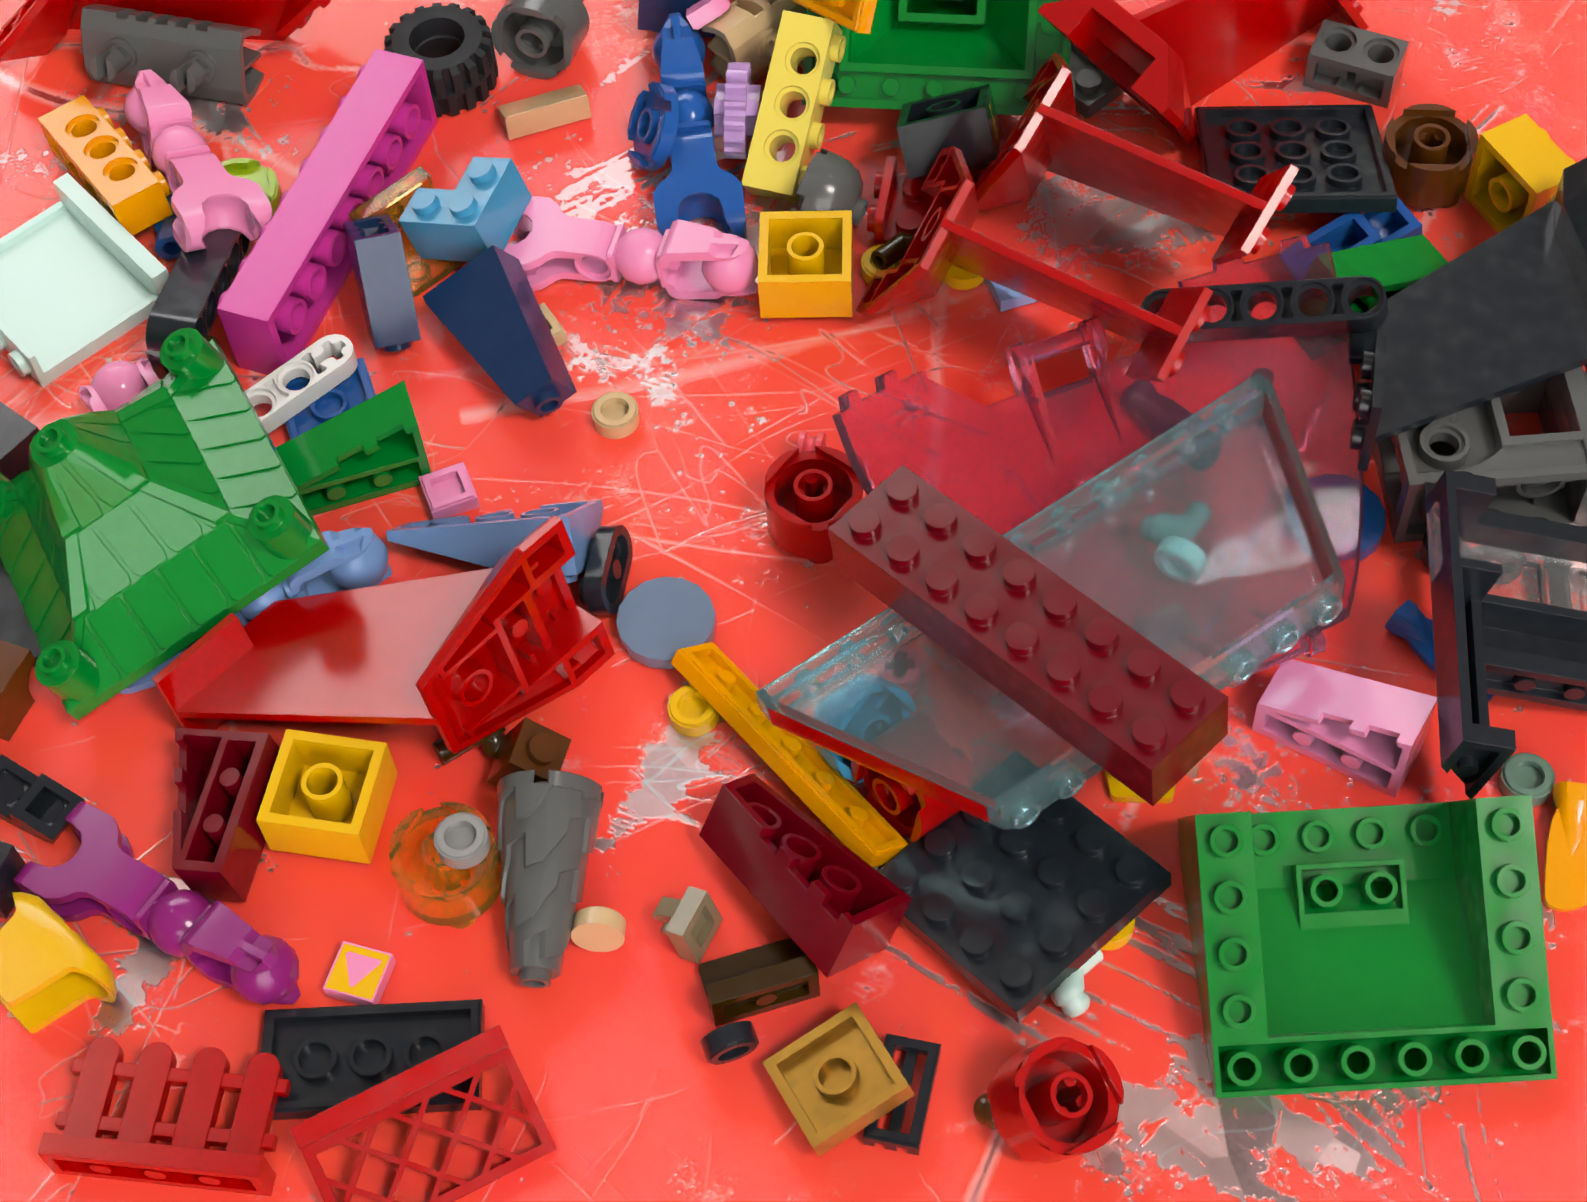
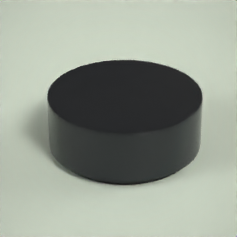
(729, 1042)

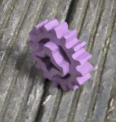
(736, 110)

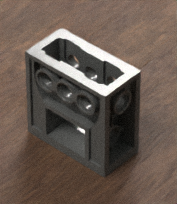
(1532, 472)

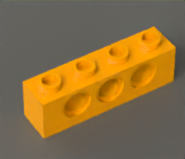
(106, 164)

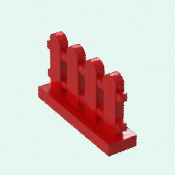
(188, 1158)

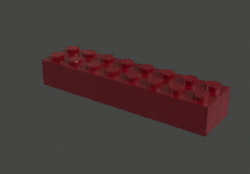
(1030, 634)

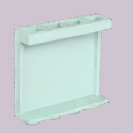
(71, 284)

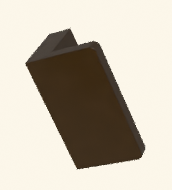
(758, 981)

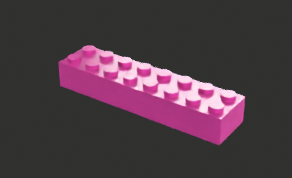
(304, 249)

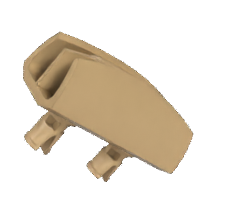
(748, 34)

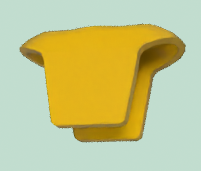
(47, 966)

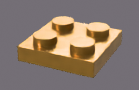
(838, 1079)

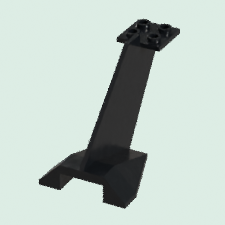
(1479, 324)

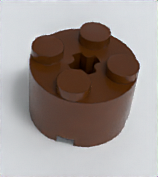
(1430, 155)

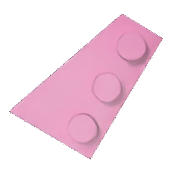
(1346, 722)

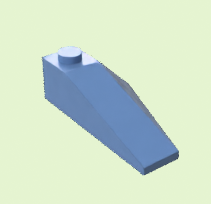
(499, 532)

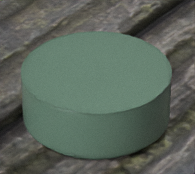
(1527, 776)

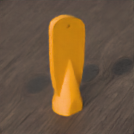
(1567, 849)

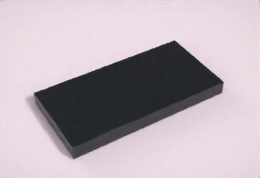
(351, 1048)

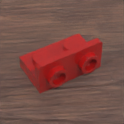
(899, 204)

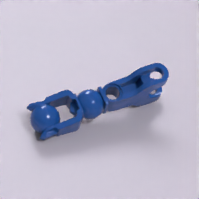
(696, 182)

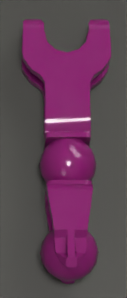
(180, 922)

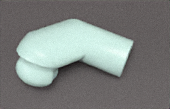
(1070, 992)

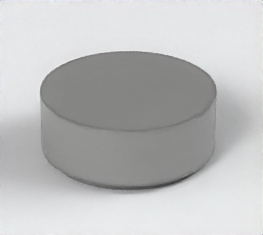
(462, 840)

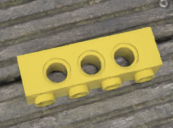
(796, 39)

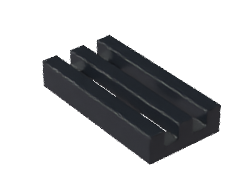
(893, 1137)

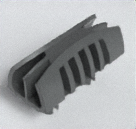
(188, 53)

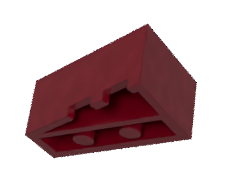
(219, 798)

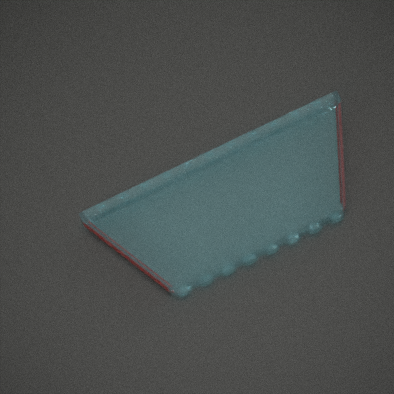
(1188, 541)

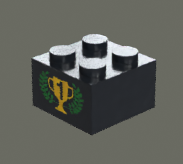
(952, 119)

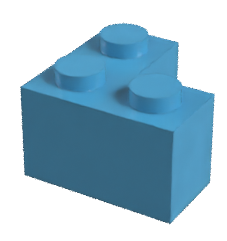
(471, 217)

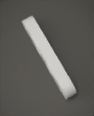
(288, 402)

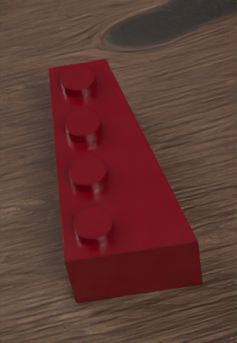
(803, 875)

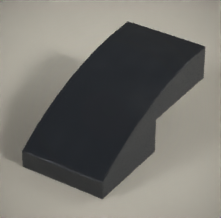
(34, 802)

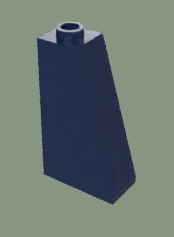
(504, 330)

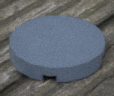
(663, 618)

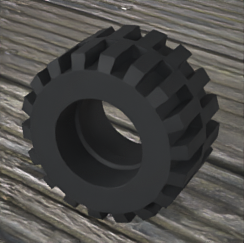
(454, 51)

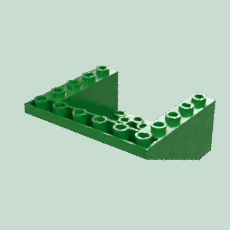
(1369, 946)

